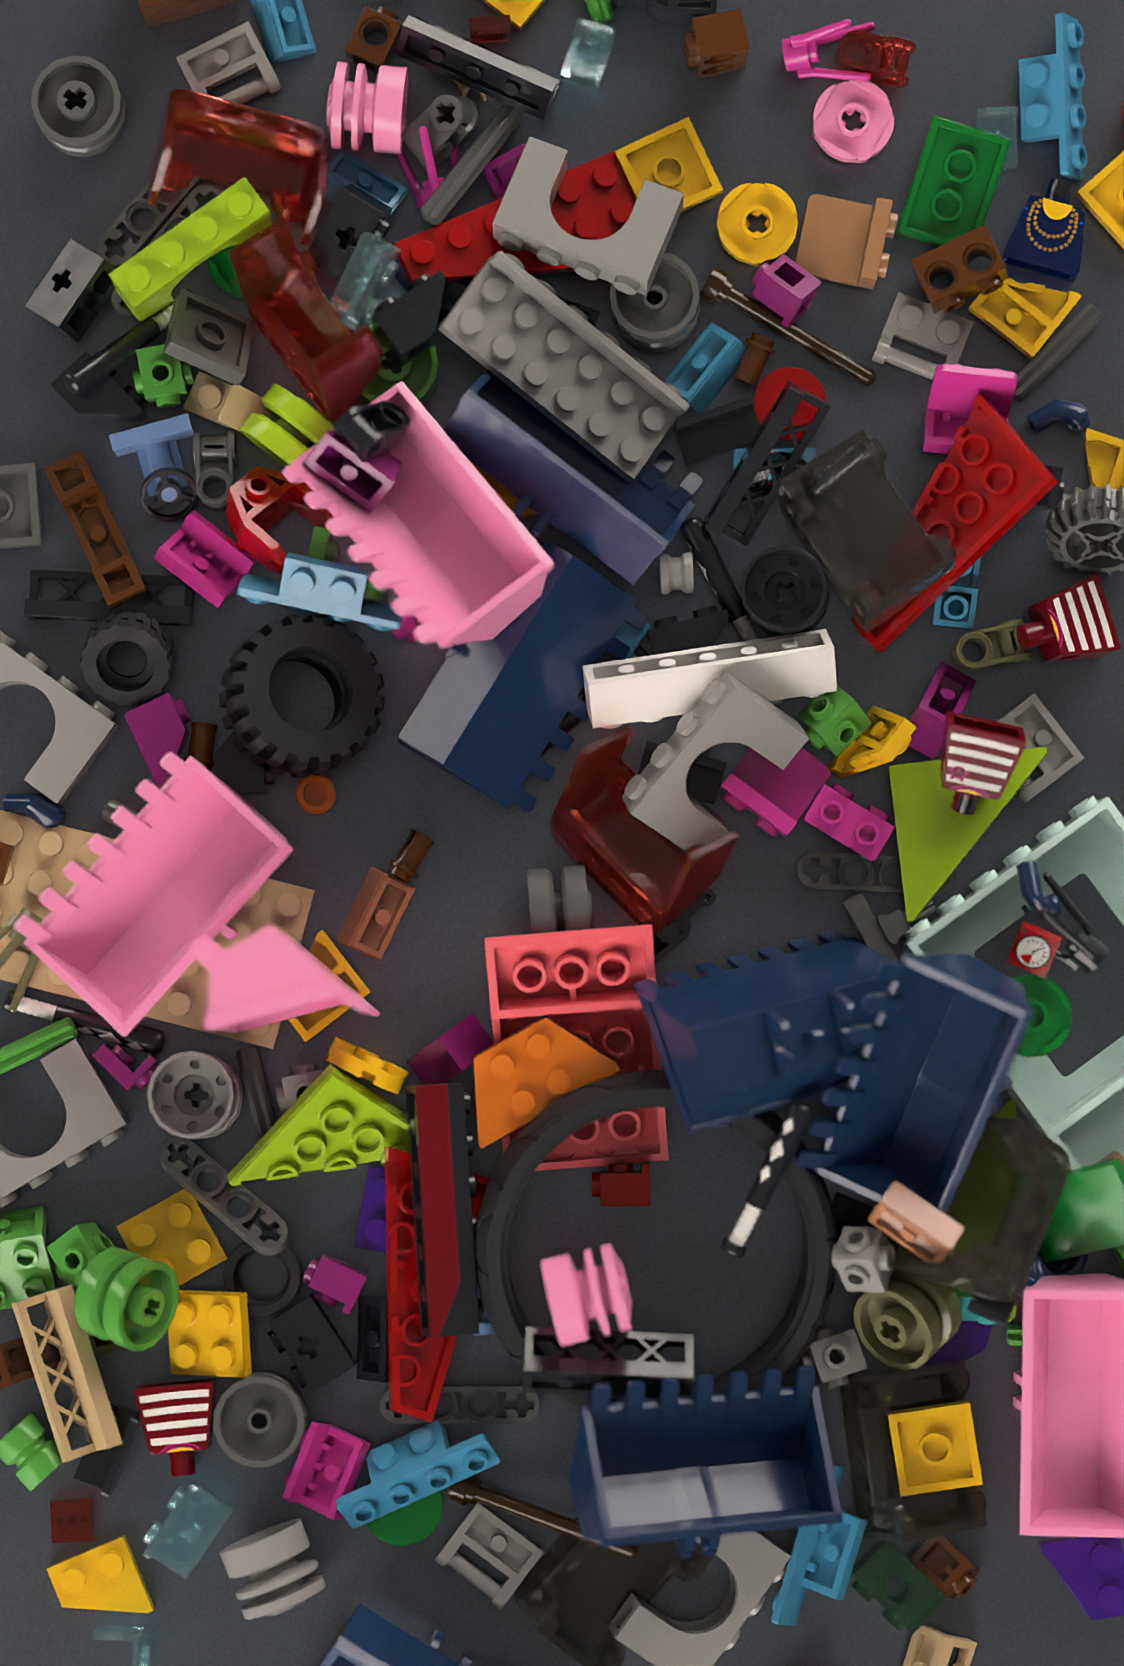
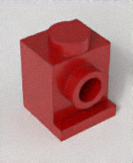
(622, 1185)

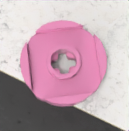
(857, 144)

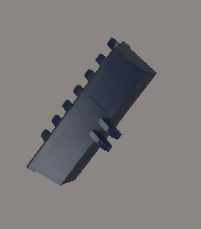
(566, 482)
(507, 695)
(921, 1077)
(703, 1462)

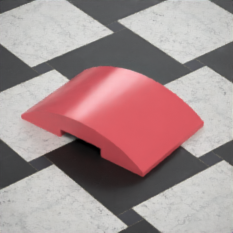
(589, 990)

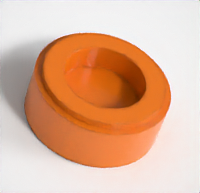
(316, 794)

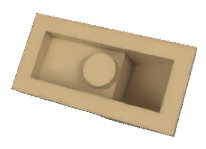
(222, 402)

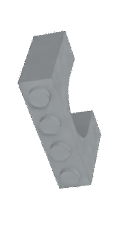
(625, 258)
(724, 714)
(79, 727)
(90, 1117)
(752, 1566)

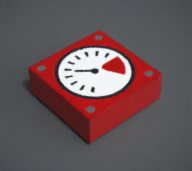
(1033, 949)

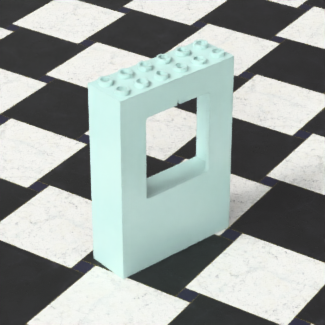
(1086, 1106)

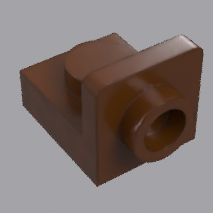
(945, 1566)

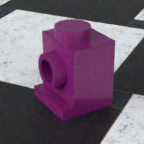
(785, 288)
(335, 1281)

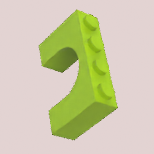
(152, 274)

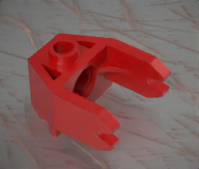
(261, 502)

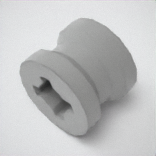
(676, 573)

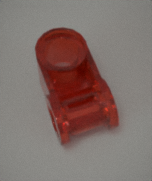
(878, 58)

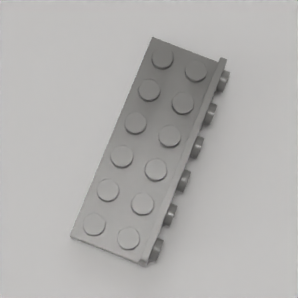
(563, 365)

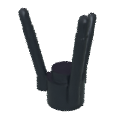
(1083, 948)

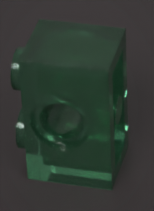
(914, 1604)

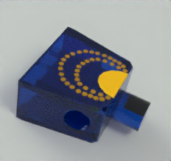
(1048, 234)

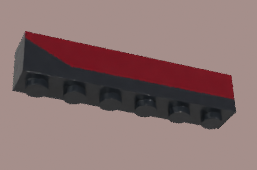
(443, 1209)

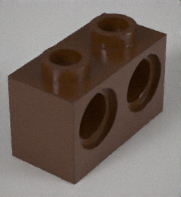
(717, 43)
(954, 260)

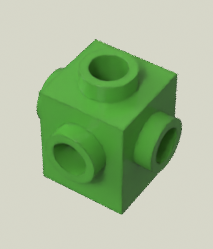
(152, 365)
(833, 721)
(76, 1250)

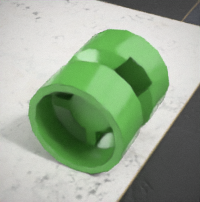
(30, 1451)

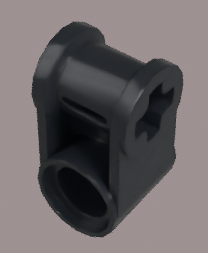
(372, 428)

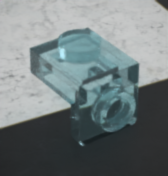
(588, 54)

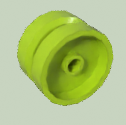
(296, 427)

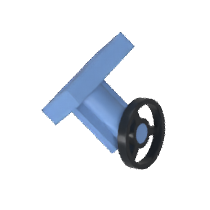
(160, 463)

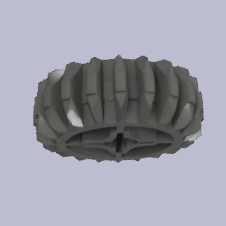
(1088, 530)

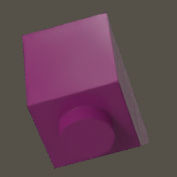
(362, 481)
(945, 692)
(159, 729)

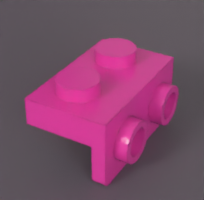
(205, 559)
(848, 822)
(325, 1468)

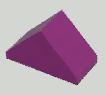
(450, 1052)

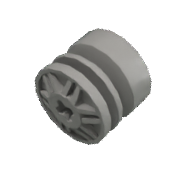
(171, 1095)
(273, 1569)

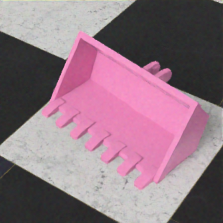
(437, 536)
(154, 890)
(268, 982)
(1072, 1407)

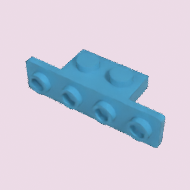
(1053, 97)
(322, 588)
(414, 1469)
(819, 1562)

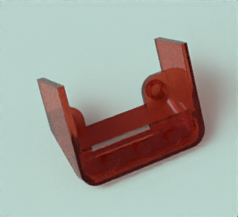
(235, 141)
(301, 321)
(622, 852)

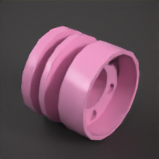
(368, 107)
(586, 1294)

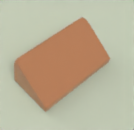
(375, 913)
(915, 1223)

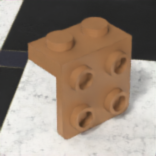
(846, 240)

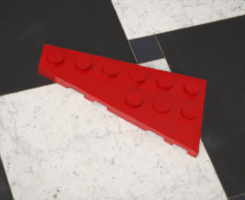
(588, 205)
(972, 501)
(415, 1361)

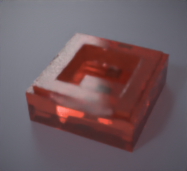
(490, 29)
(72, 1520)

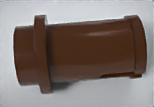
(754, 359)
(202, 743)
(410, 856)

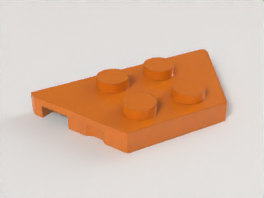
(529, 1074)

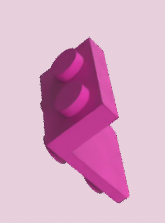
(952, 397)
(772, 793)

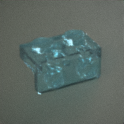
(363, 279)
(188, 1529)

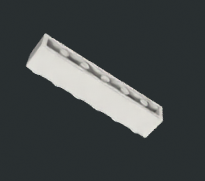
(675, 681)

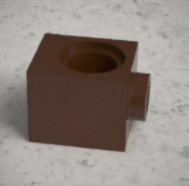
(374, 56)

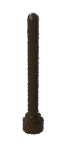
(721, 289)
(471, 1491)

